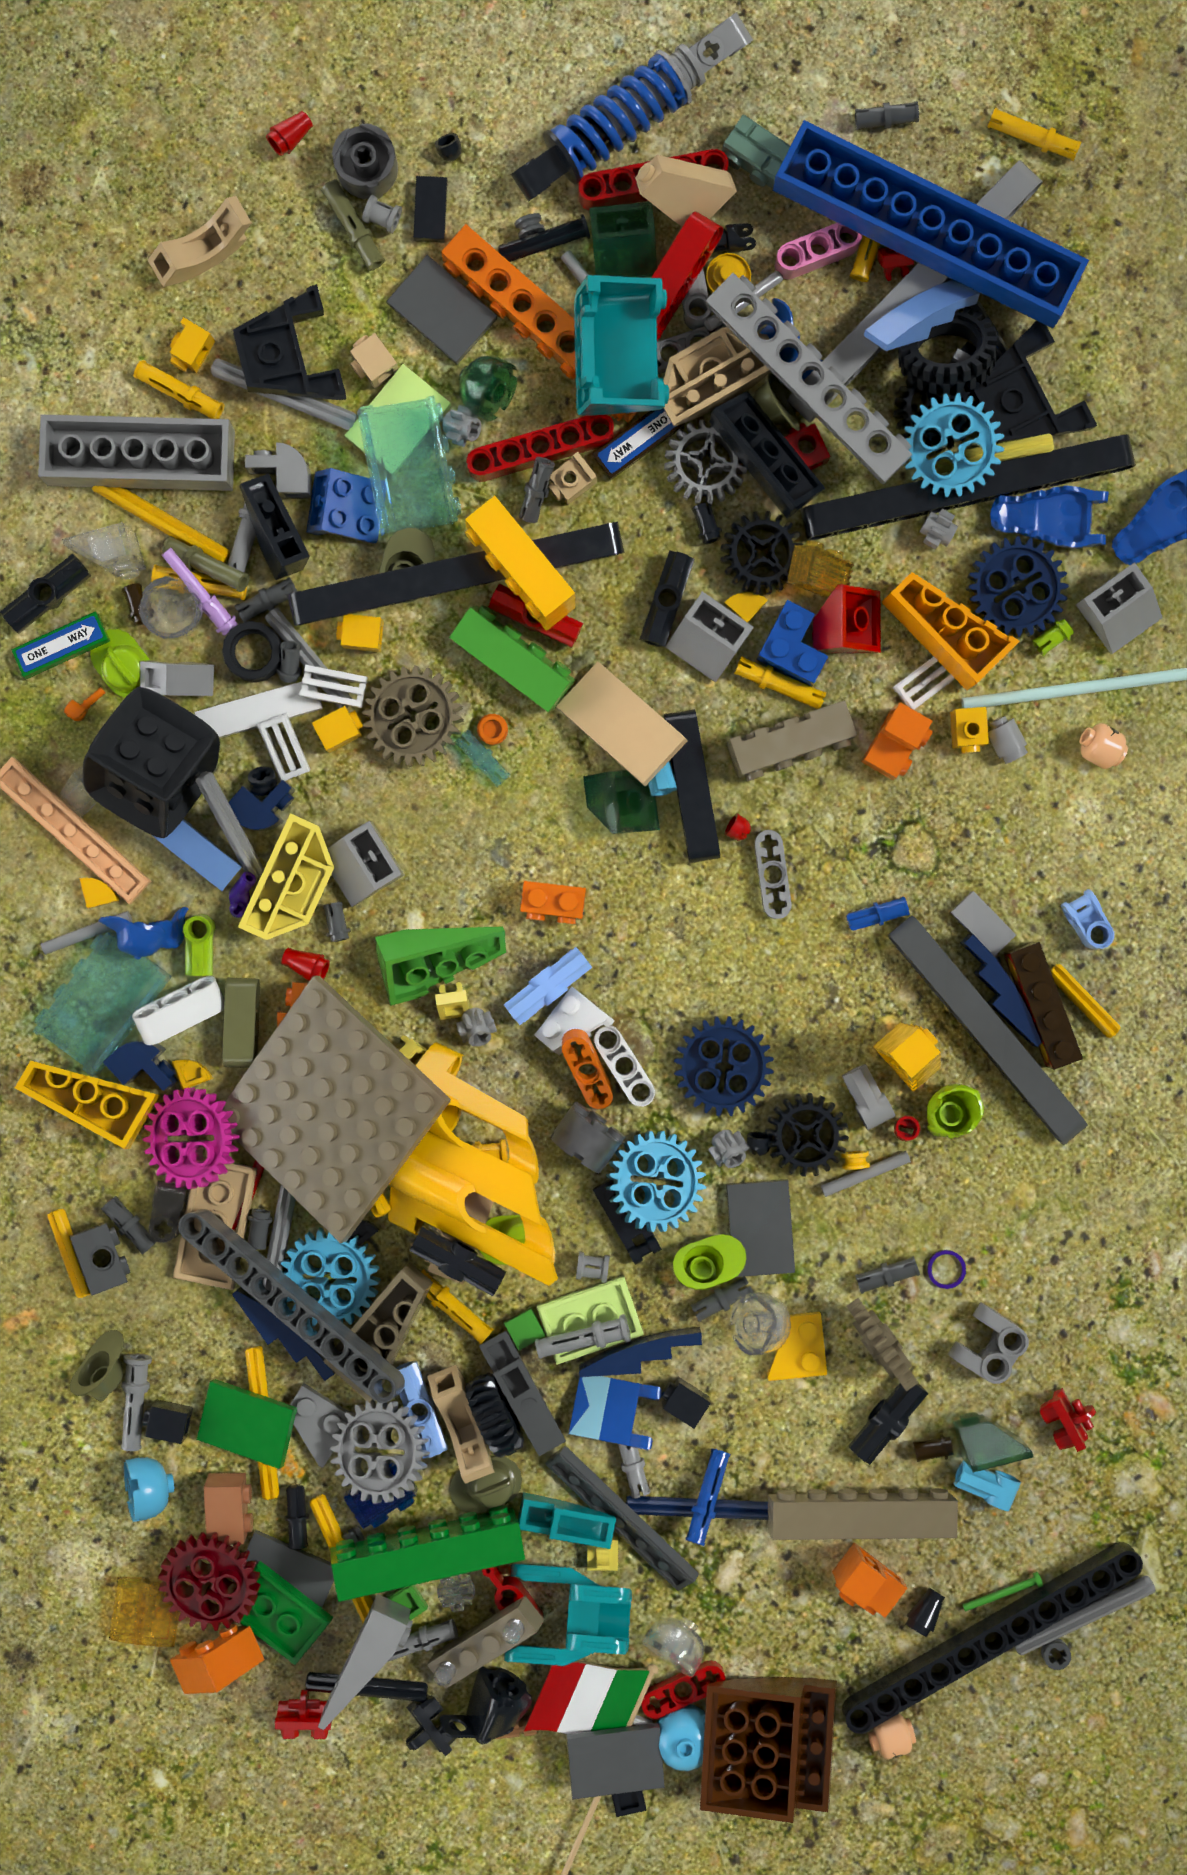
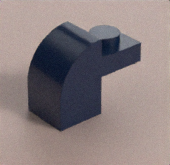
(260, 814)
(136, 1057)

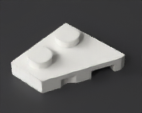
(572, 1012)

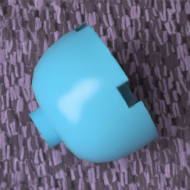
(146, 1487)
(682, 1738)

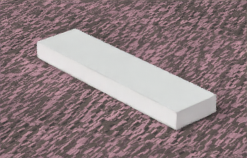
(249, 711)

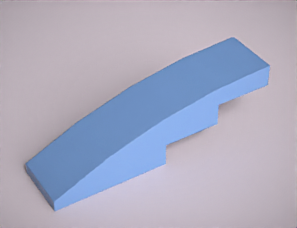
(917, 316)
(201, 854)

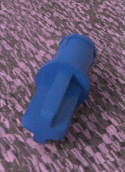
(878, 914)

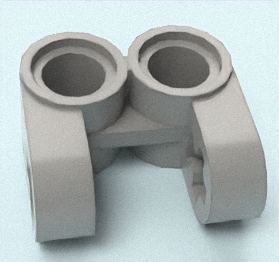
(995, 1348)

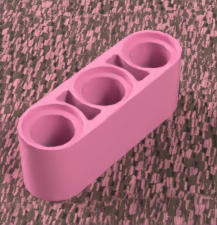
(809, 261)

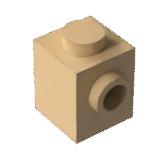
(373, 360)

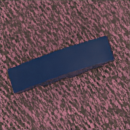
(1007, 1000)
(272, 1328)
(628, 1356)

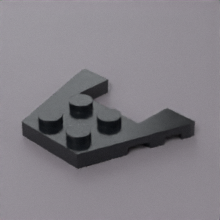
(273, 356)
(1018, 397)

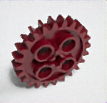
(209, 1581)

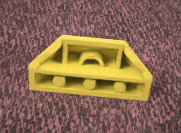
(290, 881)

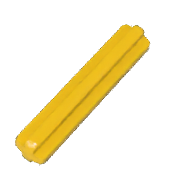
(1084, 1001)
(62, 1230)

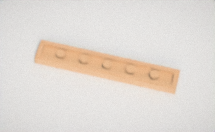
(72, 831)

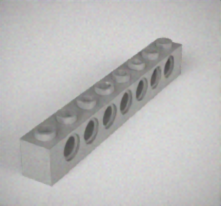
(723, 305)

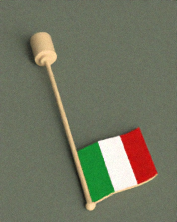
(586, 1700)

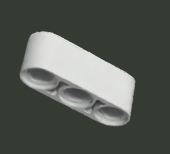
(179, 1010)
(628, 1080)

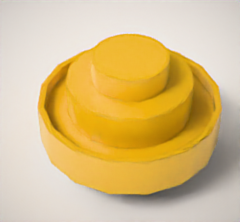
(723, 266)

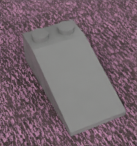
(376, 1643)

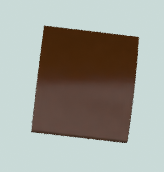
(768, 1746)

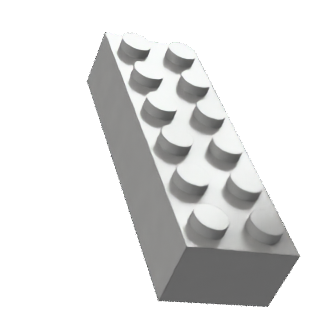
(136, 452)

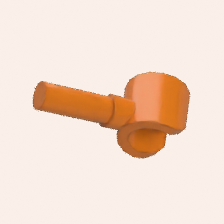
(78, 711)

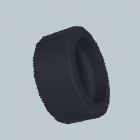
(232, 640)

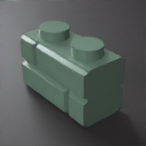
(755, 151)

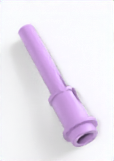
(211, 605)

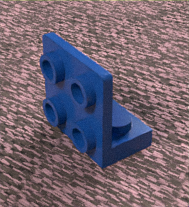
(343, 506)

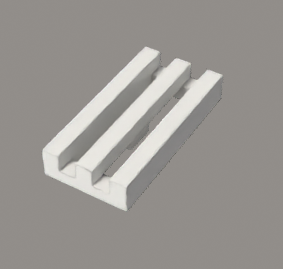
(307, 680)
(905, 696)
(294, 741)

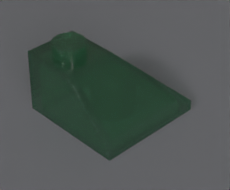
(621, 802)
(987, 1443)

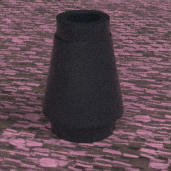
(925, 1613)

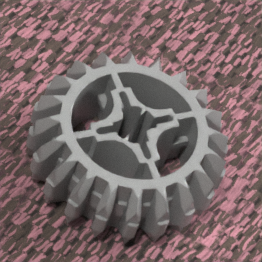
(700, 488)

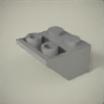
(1121, 608)
(709, 636)
(363, 863)

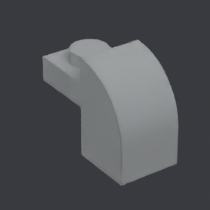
(291, 470)

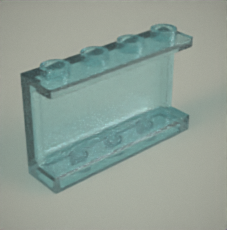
(408, 465)
(98, 1003)

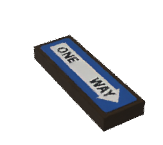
(635, 442)

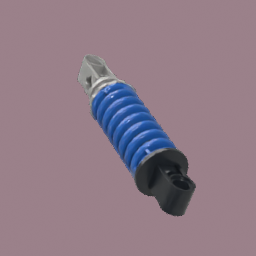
(628, 106)

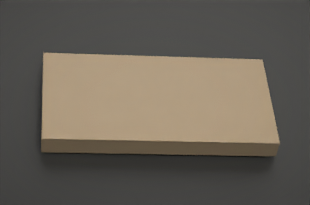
(621, 723)
(224, 1201)

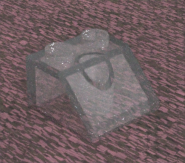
(111, 549)

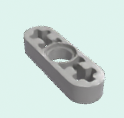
(782, 896)

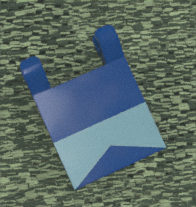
(607, 1410)

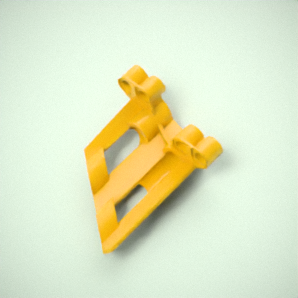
(446, 1169)

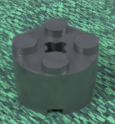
(358, 146)
(587, 1137)

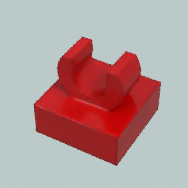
(891, 259)

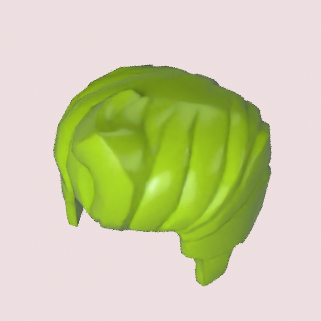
(954, 1111)

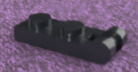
(625, 1230)

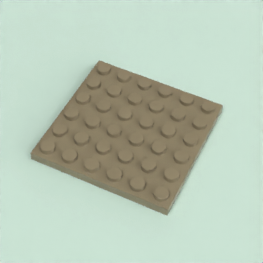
(332, 1108)

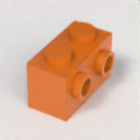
(554, 900)

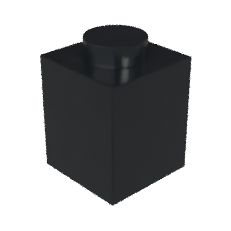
(685, 1401)
(167, 1421)

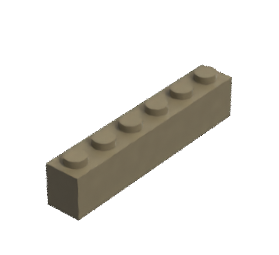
(862, 1515)

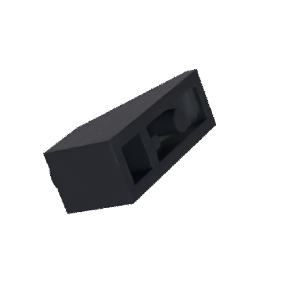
(274, 527)

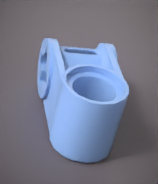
(1087, 919)

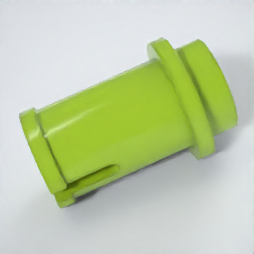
(1053, 636)

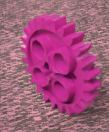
(190, 1108)

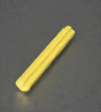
(1012, 450)

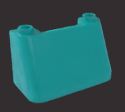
(618, 345)

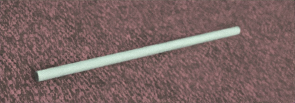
(1075, 688)

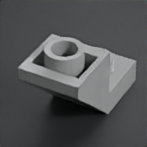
(177, 678)

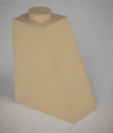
(684, 187)

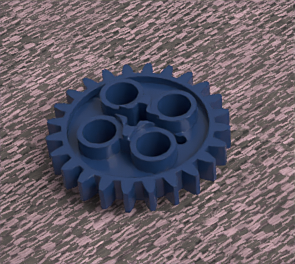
(1003, 564)
(751, 1068)

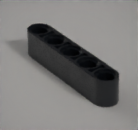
(693, 790)

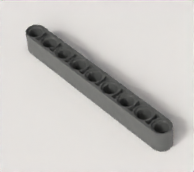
(987, 1030)
(306, 1306)

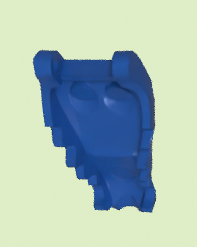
(1053, 515)
(1157, 523)

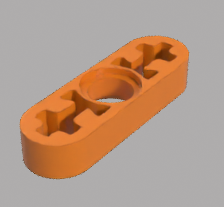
(586, 1081)

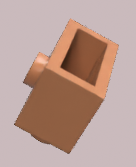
(227, 1507)

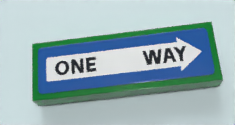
(60, 645)

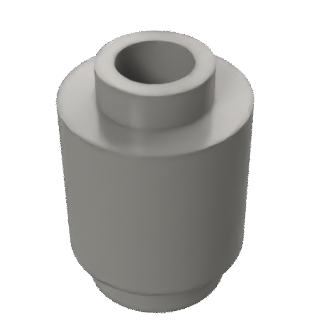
(1007, 739)

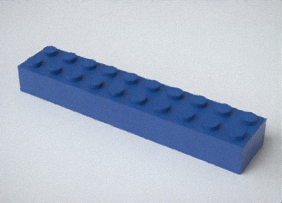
(929, 224)

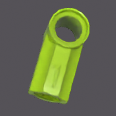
(199, 949)

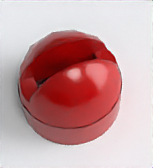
(738, 828)
(909, 1123)

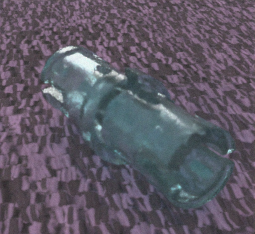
(482, 758)

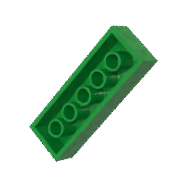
(426, 1553)

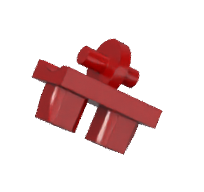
(1073, 1431)
(301, 1715)

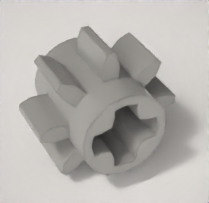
(461, 426)
(938, 529)
(476, 1027)
(728, 1148)

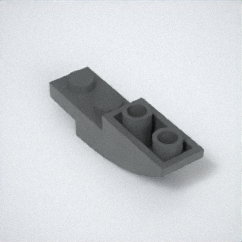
(522, 1393)

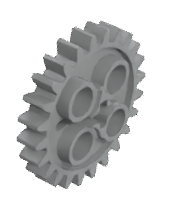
(379, 1480)

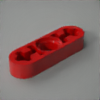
(659, 1692)

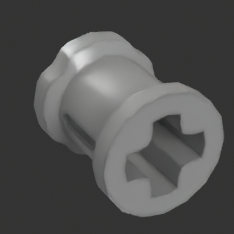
(381, 214)
(584, 1260)

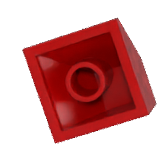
(849, 621)

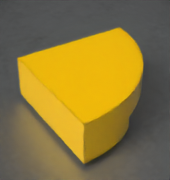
(745, 604)
(97, 892)
(191, 1073)

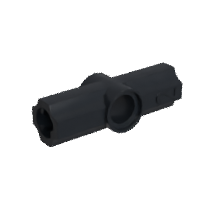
(672, 580)
(29, 607)
(458, 1261)
(887, 1421)

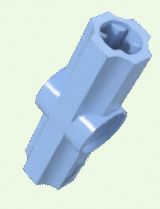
(547, 985)
(416, 1392)

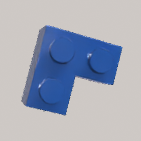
(787, 652)

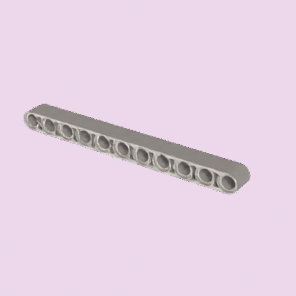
(858, 351)

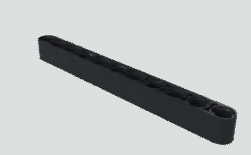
(1010, 479)
(443, 576)
(984, 1651)

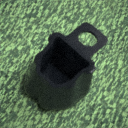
(494, 1707)

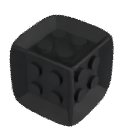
(149, 761)

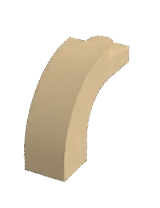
(204, 248)
(469, 1445)

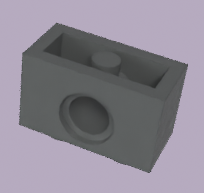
(100, 1277)

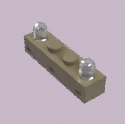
(485, 1642)

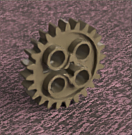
(402, 691)
(882, 1344)

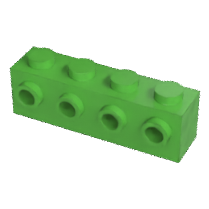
(512, 657)

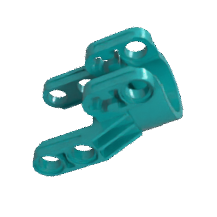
(595, 1621)

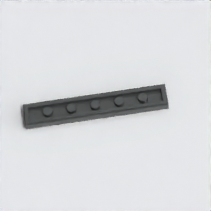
(628, 1523)

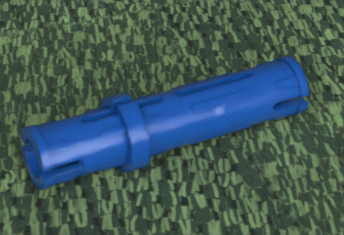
(707, 1498)

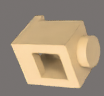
(570, 491)

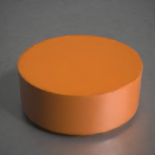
(492, 729)

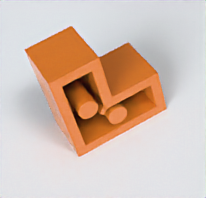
(896, 739)
(867, 1582)
(216, 1663)

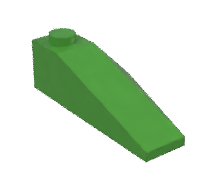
(424, 957)

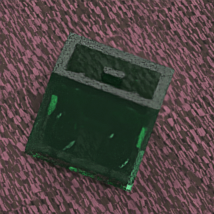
(623, 240)

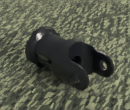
(731, 238)

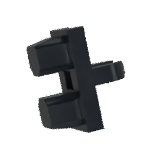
(423, 1714)

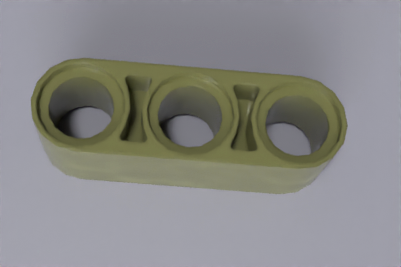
(241, 1022)

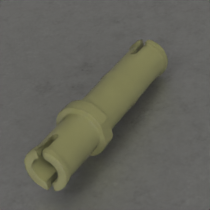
(359, 235)
(195, 559)

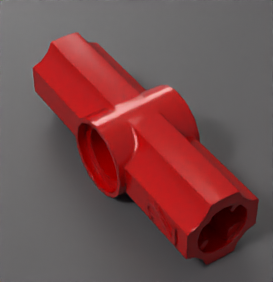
(512, 606)

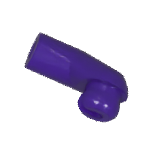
(239, 894)

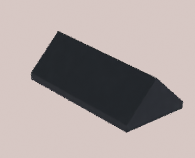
(766, 453)

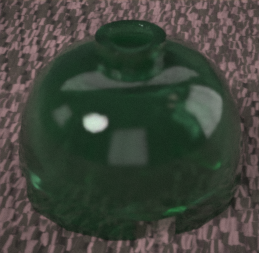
(487, 386)

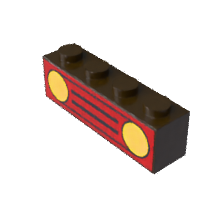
(1044, 1003)

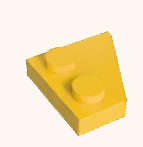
(803, 1351)

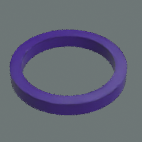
(963, 1269)

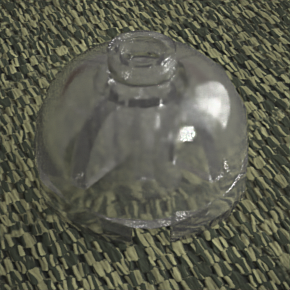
(171, 608)
(760, 1323)
(676, 1643)

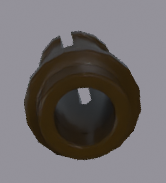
(133, 597)
(933, 1448)

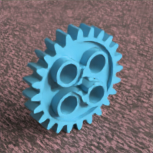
(964, 471)
(653, 1209)
(329, 1252)

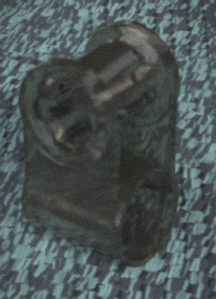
(170, 1205)

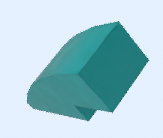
(566, 1521)

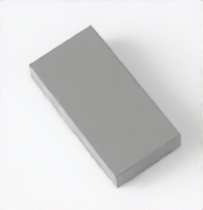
(983, 923)

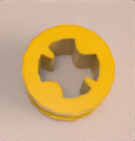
(855, 1160)

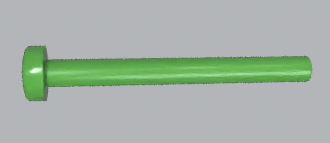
(1036, 1580)

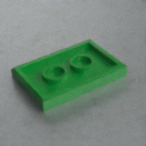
(246, 1423)
(285, 1616)

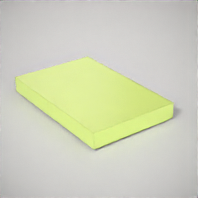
(401, 388)
(585, 1306)

